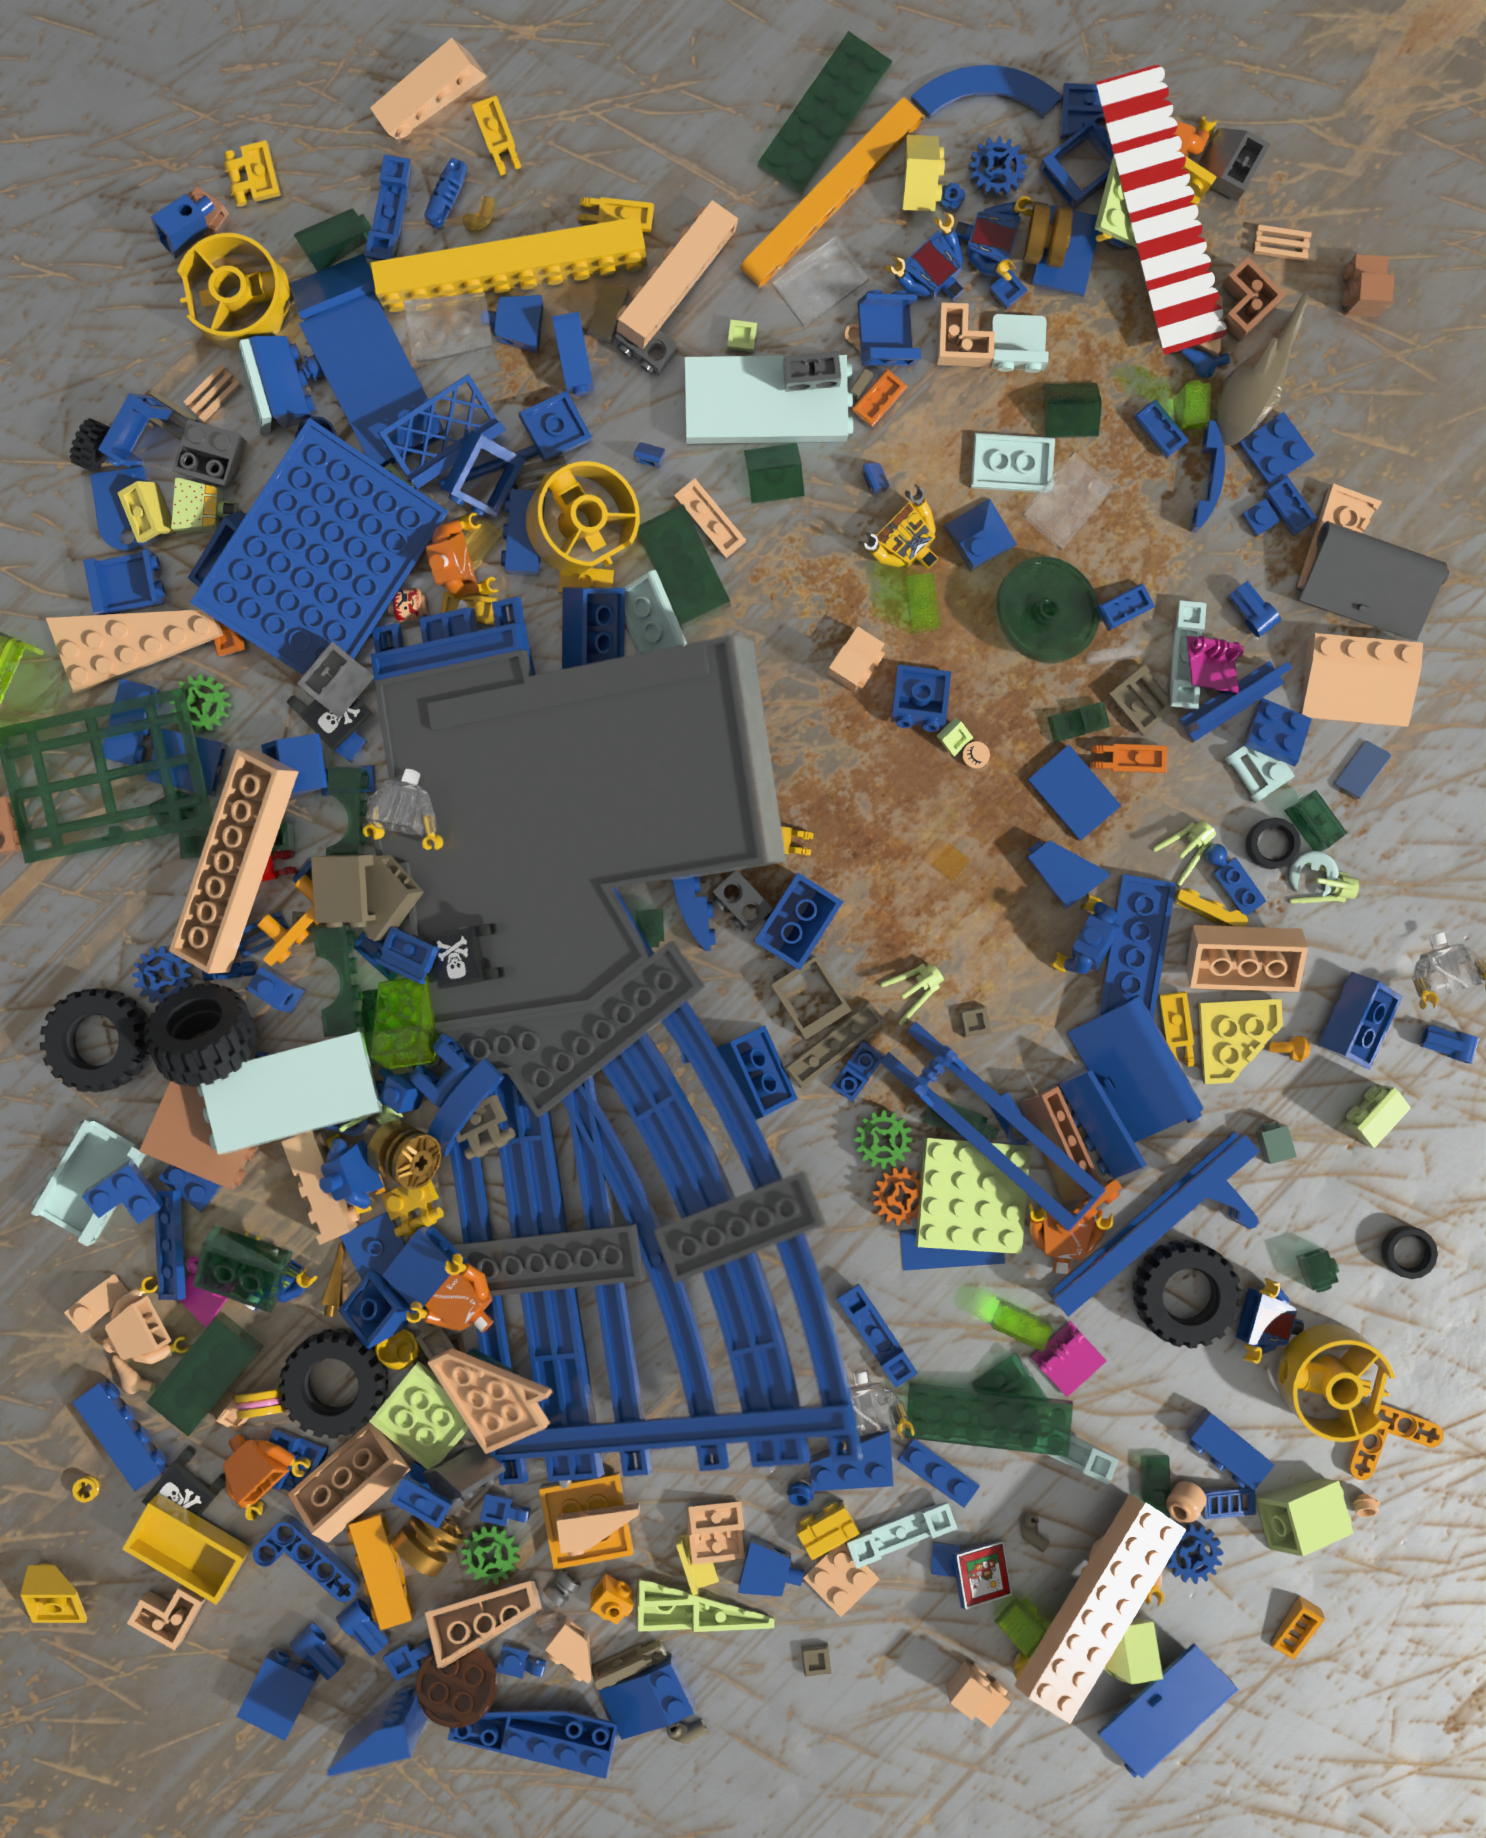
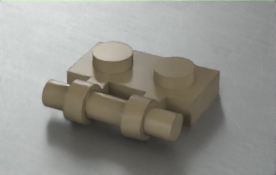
(486, 1117)

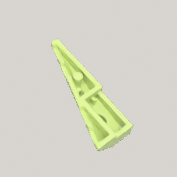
(673, 1609)

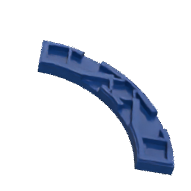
(986, 81)

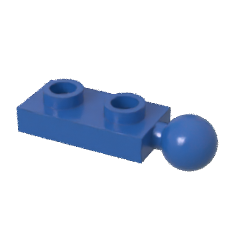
(1234, 880)

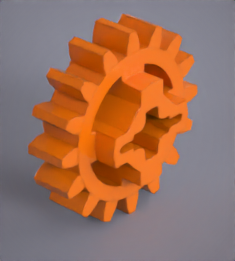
(888, 1198)

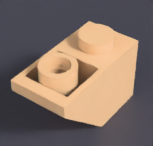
(572, 1648)

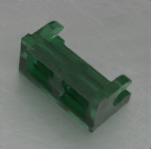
(1315, 821)

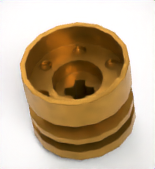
(404, 1154)
(426, 1546)

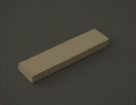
(835, 1044)

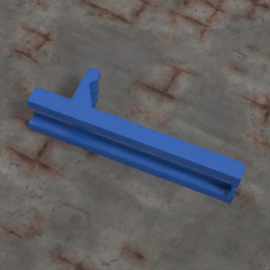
(947, 1057)
(1201, 1181)

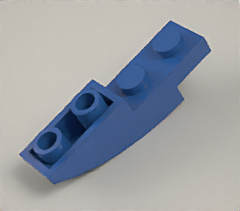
(695, 910)

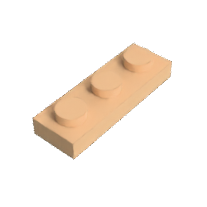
(710, 518)

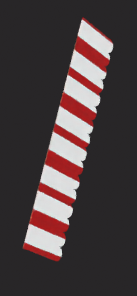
(1161, 208)

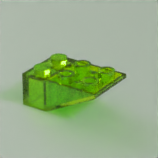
(403, 1024)

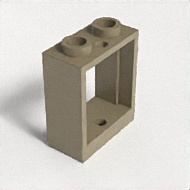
(824, 1020)

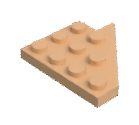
(491, 1400)

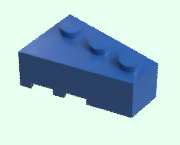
(869, 1472)

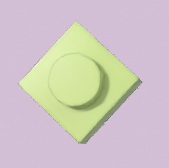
(742, 335)
(954, 736)

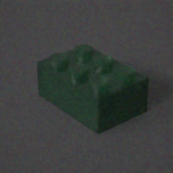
(242, 1268)

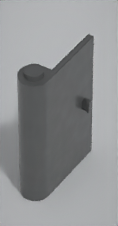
(1375, 573)

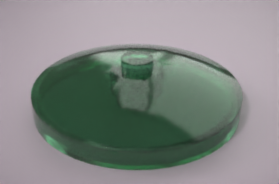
(1047, 610)

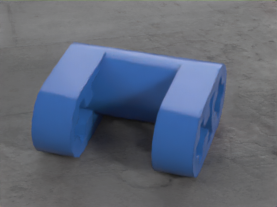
(459, 1063)

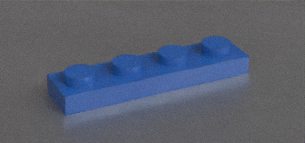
(170, 1247)

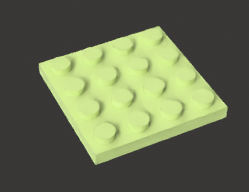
(968, 1199)

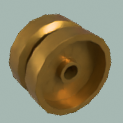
(1050, 235)

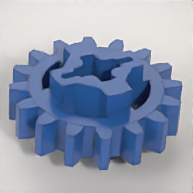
(996, 155)
(167, 965)
(1204, 1558)

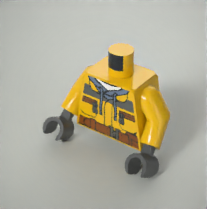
(906, 535)

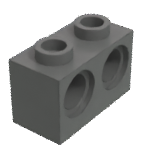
(659, 341)
(811, 371)
(747, 896)

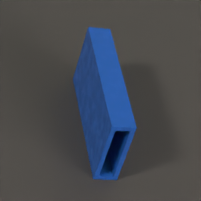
(369, 375)

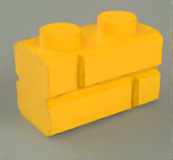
(826, 1529)

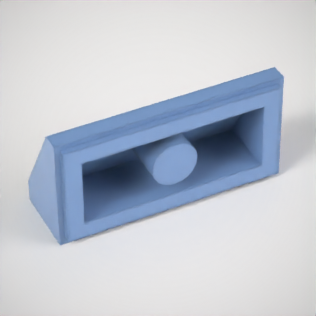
(1362, 769)

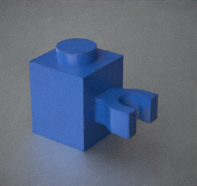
(398, 1091)

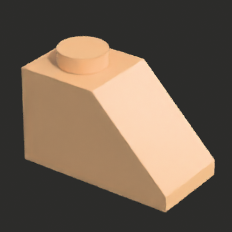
(96, 1303)

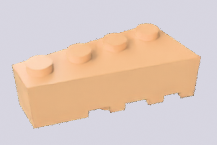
(428, 89)
(306, 1155)
(473, 1622)

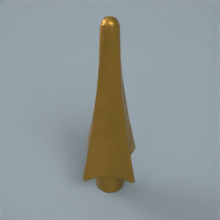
(333, 1293)

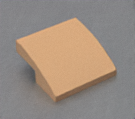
(715, 1533)

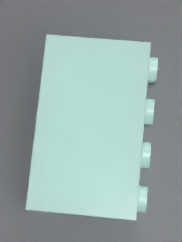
(84, 1162)

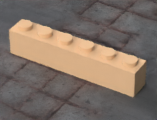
(676, 274)

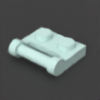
(1271, 771)

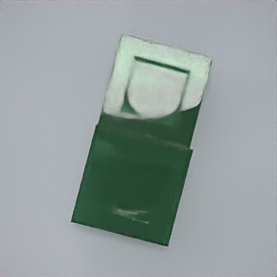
(1078, 722)

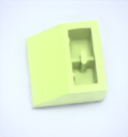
(1376, 1114)

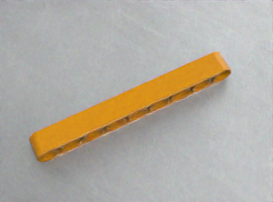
(832, 192)

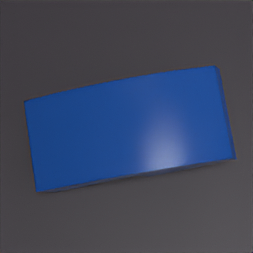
(857, 1070)

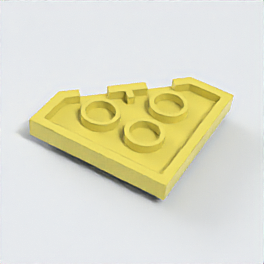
(1234, 1035)

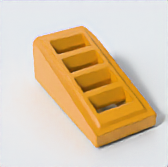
(1297, 1613)

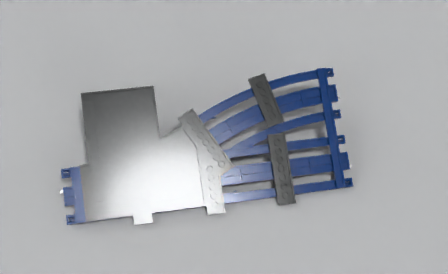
(544, 810)

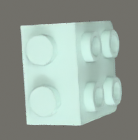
(1019, 343)

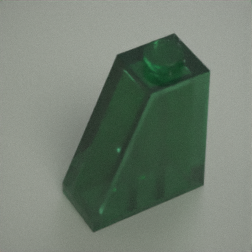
(333, 238)

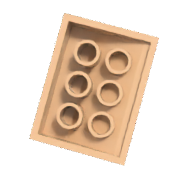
(1360, 679)

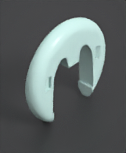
(1316, 859)

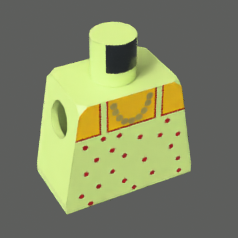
(198, 507)

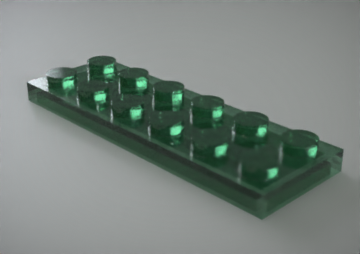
(825, 113)
(989, 1419)

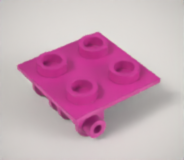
(1213, 663)
(199, 1302)
(1068, 1359)

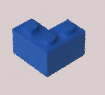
(127, 1186)

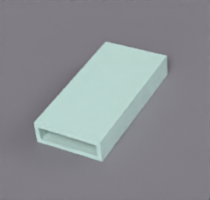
(747, 403)
(291, 1094)

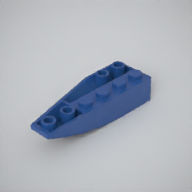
(546, 1737)

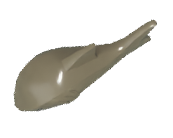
(1257, 383)

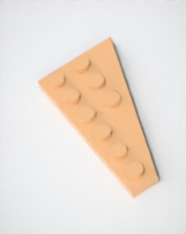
(113, 645)

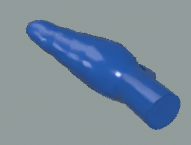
(1204, 362)

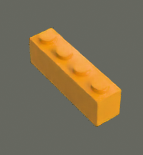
(381, 1570)

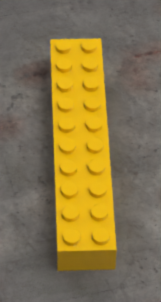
(512, 263)

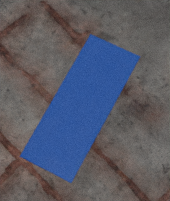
(930, 1258)

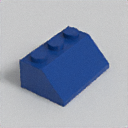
(283, 379)
(592, 625)
(798, 921)
(1360, 1020)
(758, 1072)

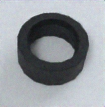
(1293, 848)
(1427, 1263)

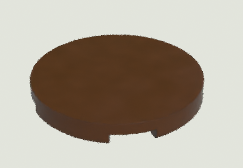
(458, 1692)

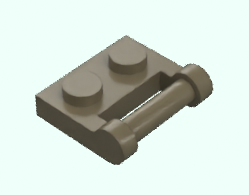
(1135, 703)

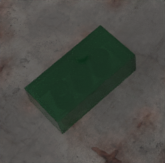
(683, 566)
(205, 1374)

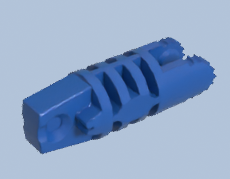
(445, 193)

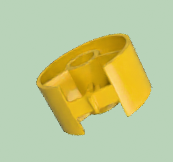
(254, 289)
(571, 497)
(1319, 1377)

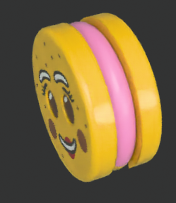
(259, 1403)

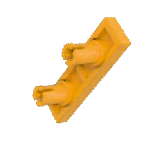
(298, 933)

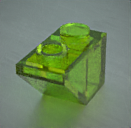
(1193, 405)

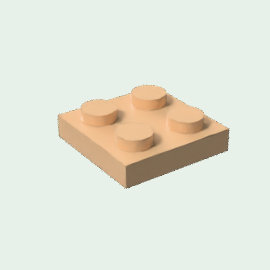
(838, 1579)

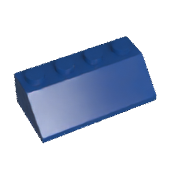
(1100, 1124)

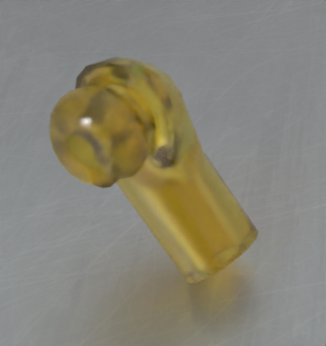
(477, 221)

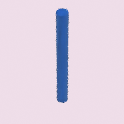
(494, 465)

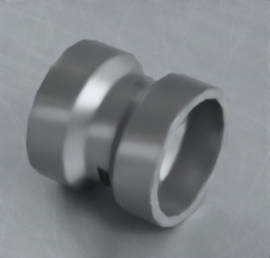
(562, 1587)

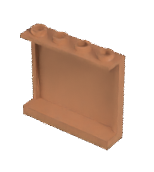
(182, 1139)

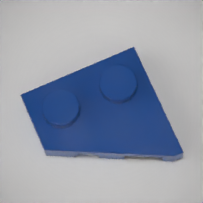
(1079, 107)

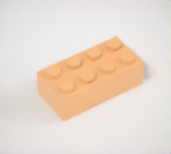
(1246, 958)

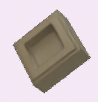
(861, 384)
(975, 1021)
(816, 1660)

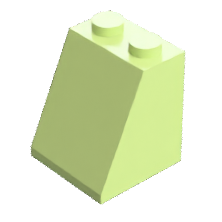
(1304, 1516)

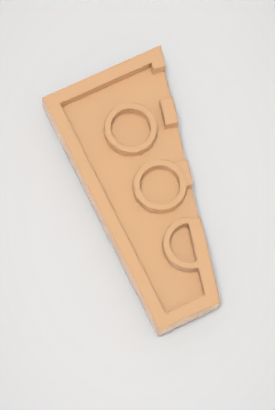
(1344, 509)

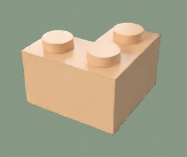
(957, 344)
(855, 659)
(167, 1620)
(976, 1694)

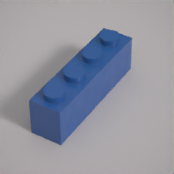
(121, 1434)

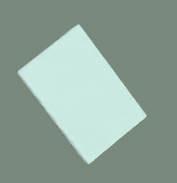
(254, 386)
(1011, 462)
(650, 615)

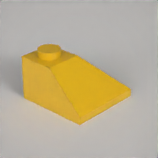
(50, 1596)

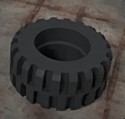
(61, 1040)
(209, 1055)
(1212, 1319)
(310, 1410)

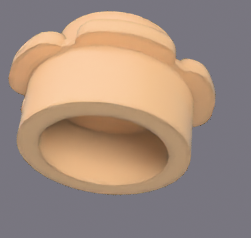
(1366, 1505)

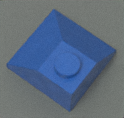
(980, 535)
(375, 1310)

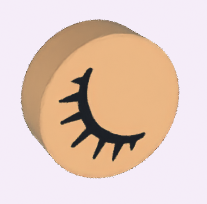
(975, 755)

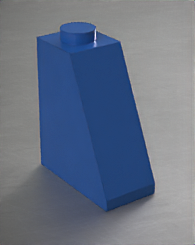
(573, 353)
(1064, 872)

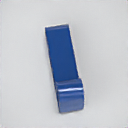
(311, 1562)

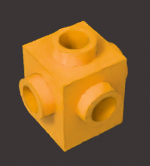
(611, 1599)

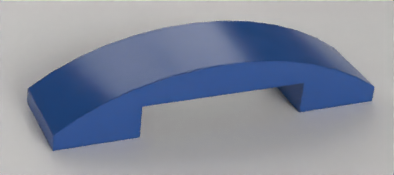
(390, 208)
(1211, 444)
(462, 1103)
(877, 1335)

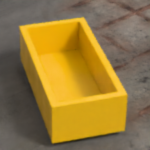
(186, 1548)

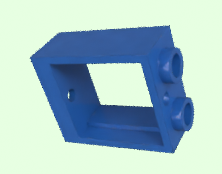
(1060, 178)
(464, 464)

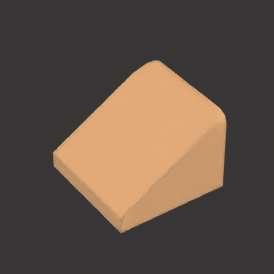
(226, 1413)

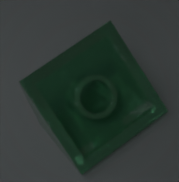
(1071, 410)
(774, 473)

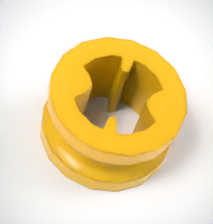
(88, 1479)

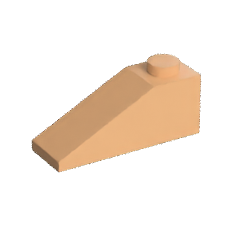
(586, 1528)

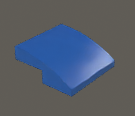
(300, 1448)

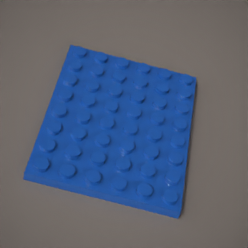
(319, 552)

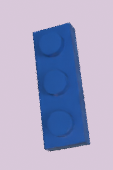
(938, 1472)

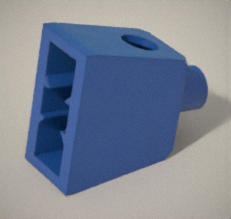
(181, 223)
(518, 321)
(275, 989)
(767, 1569)

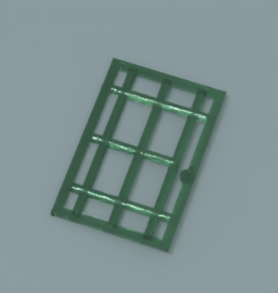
(115, 834)

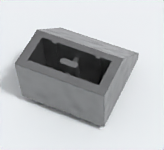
(1233, 160)
(209, 453)
(335, 679)
(463, 1473)

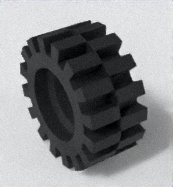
(86, 445)

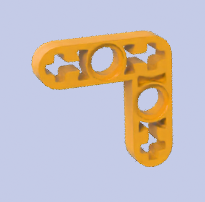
(1381, 1434)

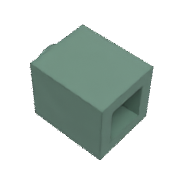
(1275, 1142)

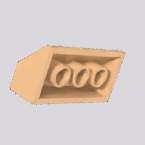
(348, 1482)

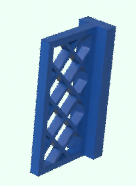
(447, 457)
(1228, 704)

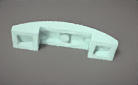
(1191, 622)
(1089, 1459)
(901, 1532)

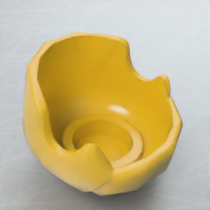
(398, 1350)

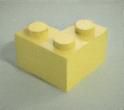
(922, 168)

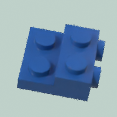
(921, 697)
(193, 1188)

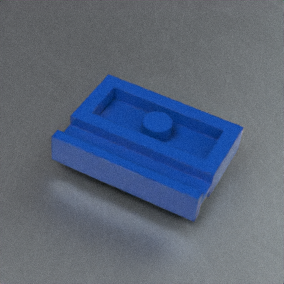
(407, 955)

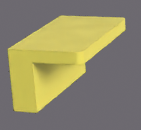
(146, 510)
(697, 1575)

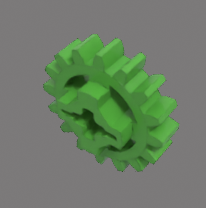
(211, 700)
(874, 1148)
(483, 1547)

